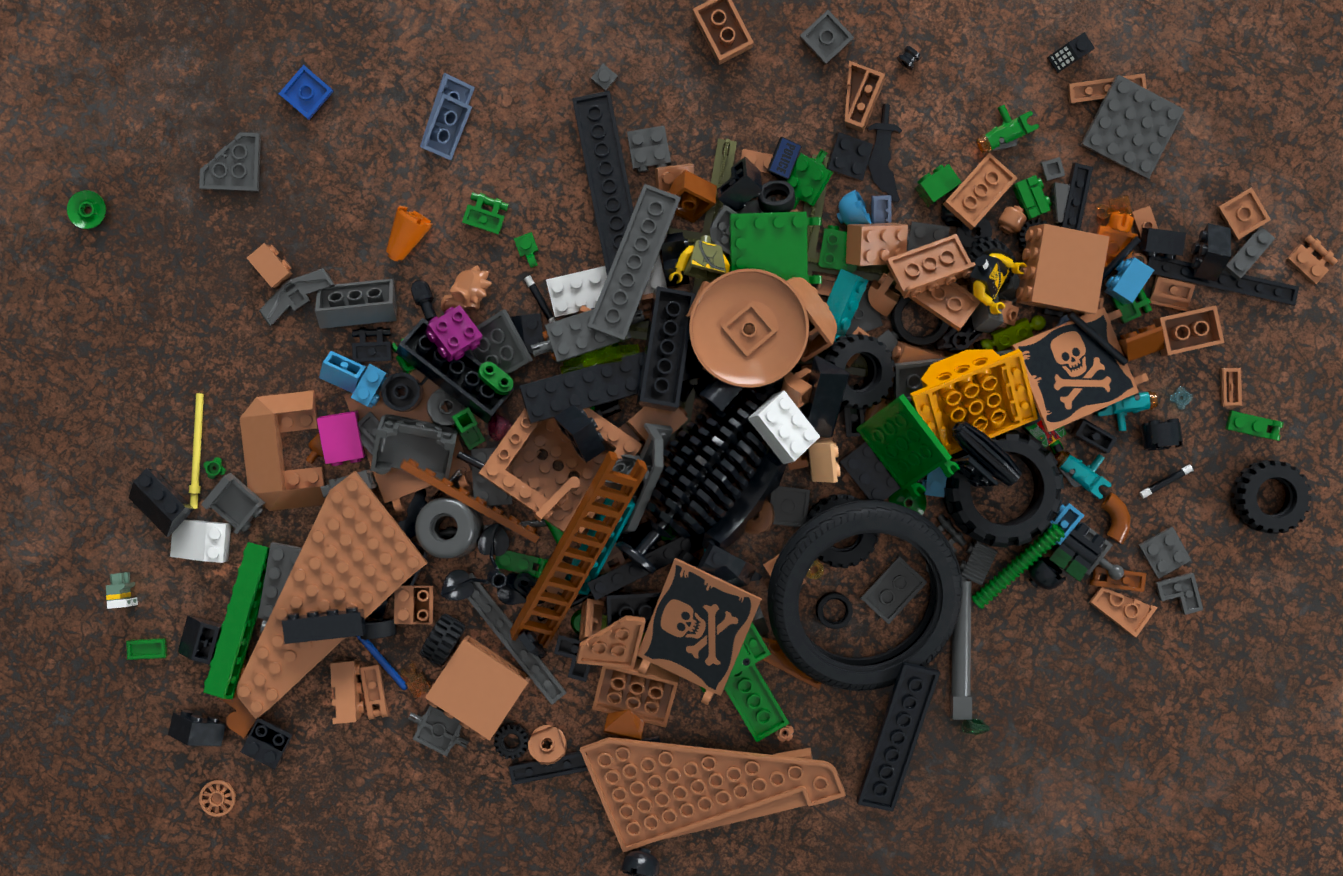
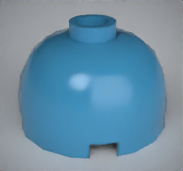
(853, 209)

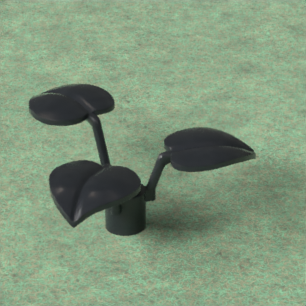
(490, 542)

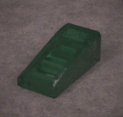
(975, 727)

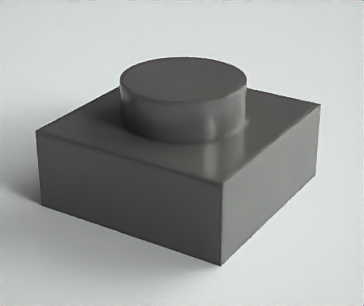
(604, 77)
(1052, 169)

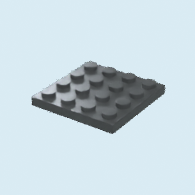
(1132, 126)

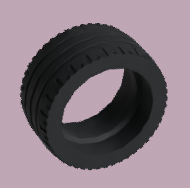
(898, 328)

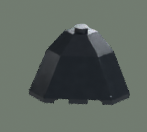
(726, 566)

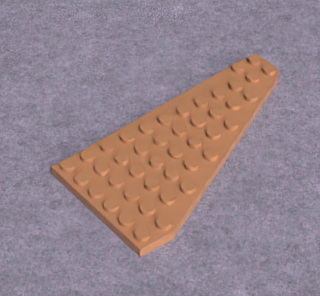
(347, 561)
(679, 789)

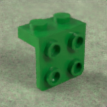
(834, 249)

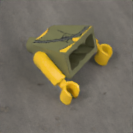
(702, 261)

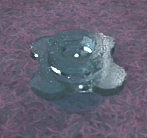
(1187, 397)

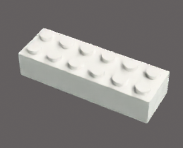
(584, 288)

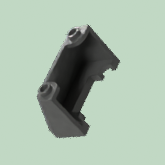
(414, 439)

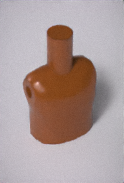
(316, 447)

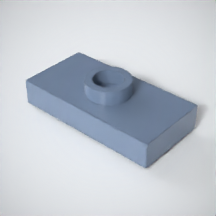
(881, 209)

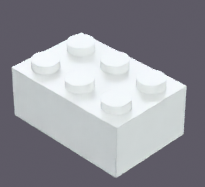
(784, 427)

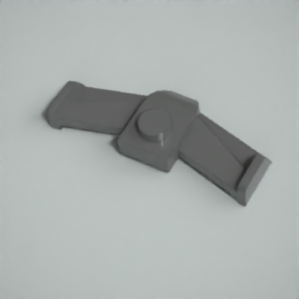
(294, 294)

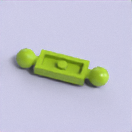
(1011, 335)

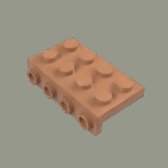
(930, 266)

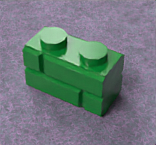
(1031, 197)

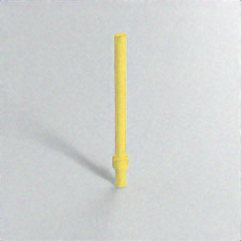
(194, 488)

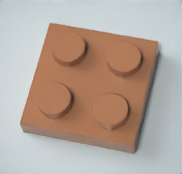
(1243, 213)

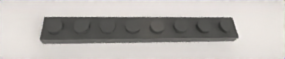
(501, 627)

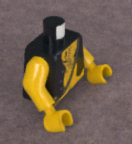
(989, 277)

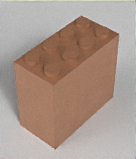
(1062, 269)
(477, 688)

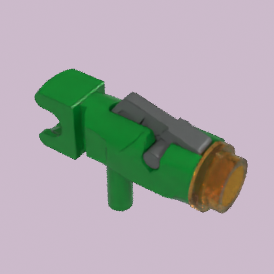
(1006, 134)

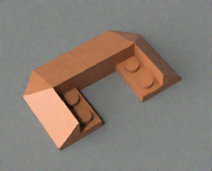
(263, 451)

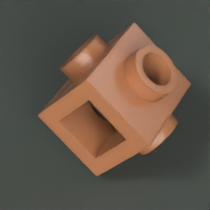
(1009, 314)

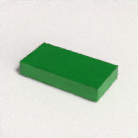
(146, 648)

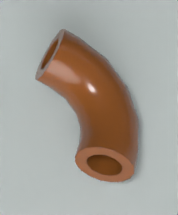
(1119, 517)

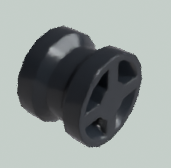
(909, 57)

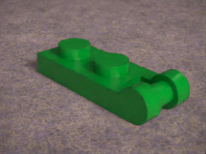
(1253, 425)
(520, 563)

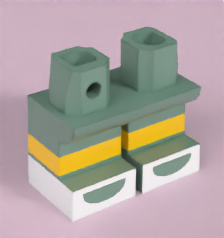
(119, 592)

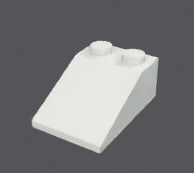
(201, 541)

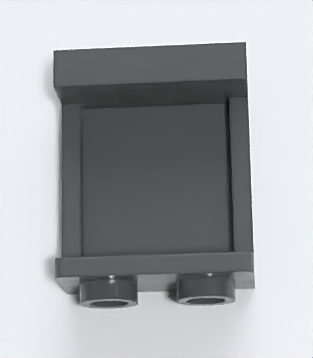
(234, 503)

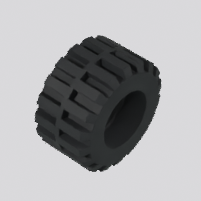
(987, 247)
(442, 640)

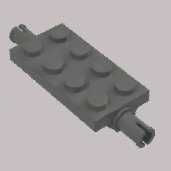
(573, 338)

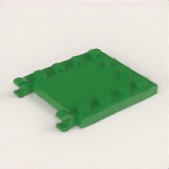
(772, 243)
(906, 445)

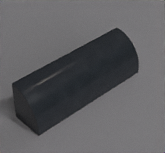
(719, 394)

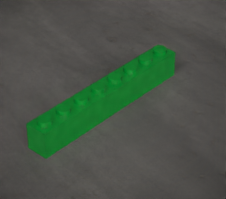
(238, 623)

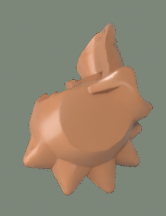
(467, 290)

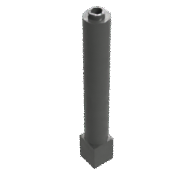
(961, 660)

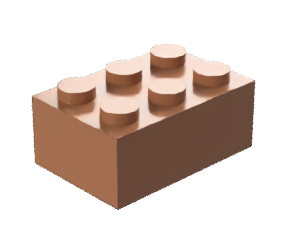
(722, 29)
(875, 243)
(1190, 330)

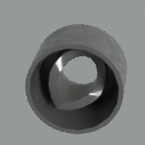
(468, 531)

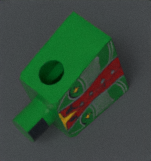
(1048, 439)

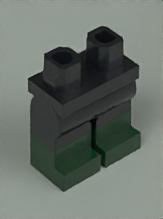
(1083, 549)

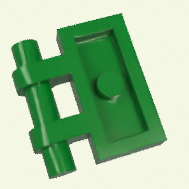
(484, 219)
(1131, 310)

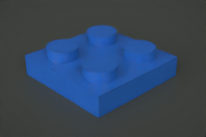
(306, 92)

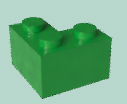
(937, 185)

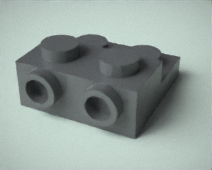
(648, 148)

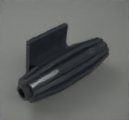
(983, 458)

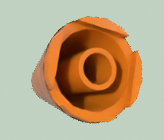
(406, 232)

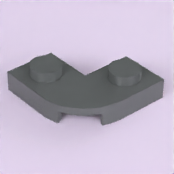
(720, 229)

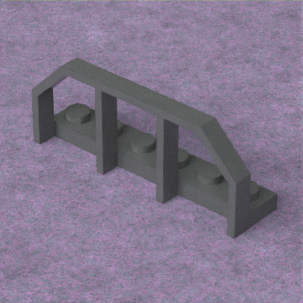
(653, 457)

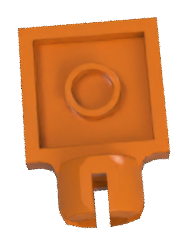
(1119, 234)

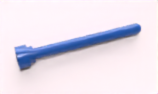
(384, 663)

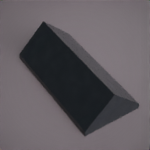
(826, 396)

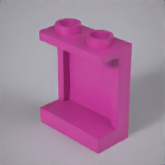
(340, 438)

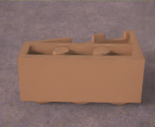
(862, 94)
(346, 691)

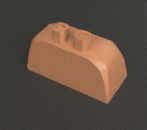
(821, 320)

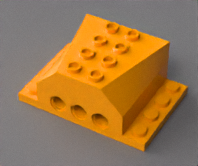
(978, 389)

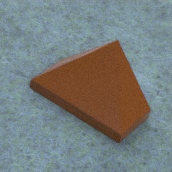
(624, 724)

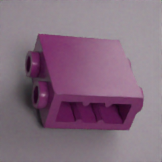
(453, 333)

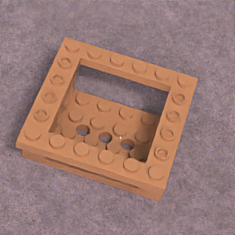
(534, 481)

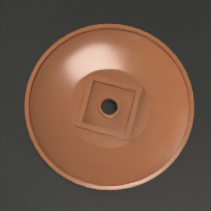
(745, 299)

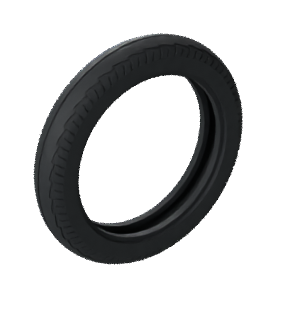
(818, 536)

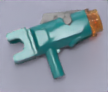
(1134, 403)
(1080, 474)

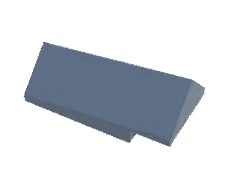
(447, 117)

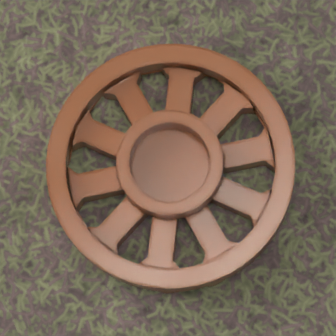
(217, 798)

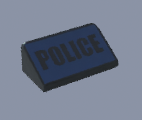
(784, 159)

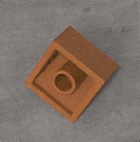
(695, 193)

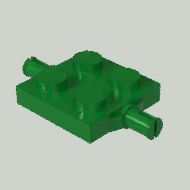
(809, 178)

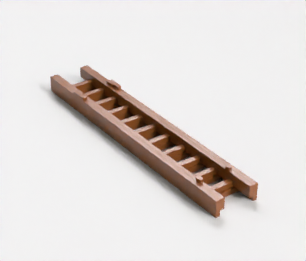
(588, 557)

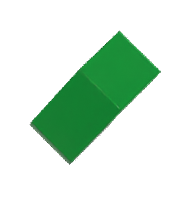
(467, 428)

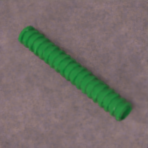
(1018, 566)

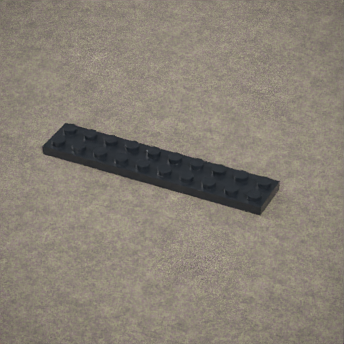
(604, 170)
(593, 386)

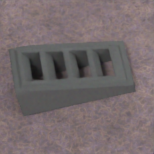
(1059, 199)

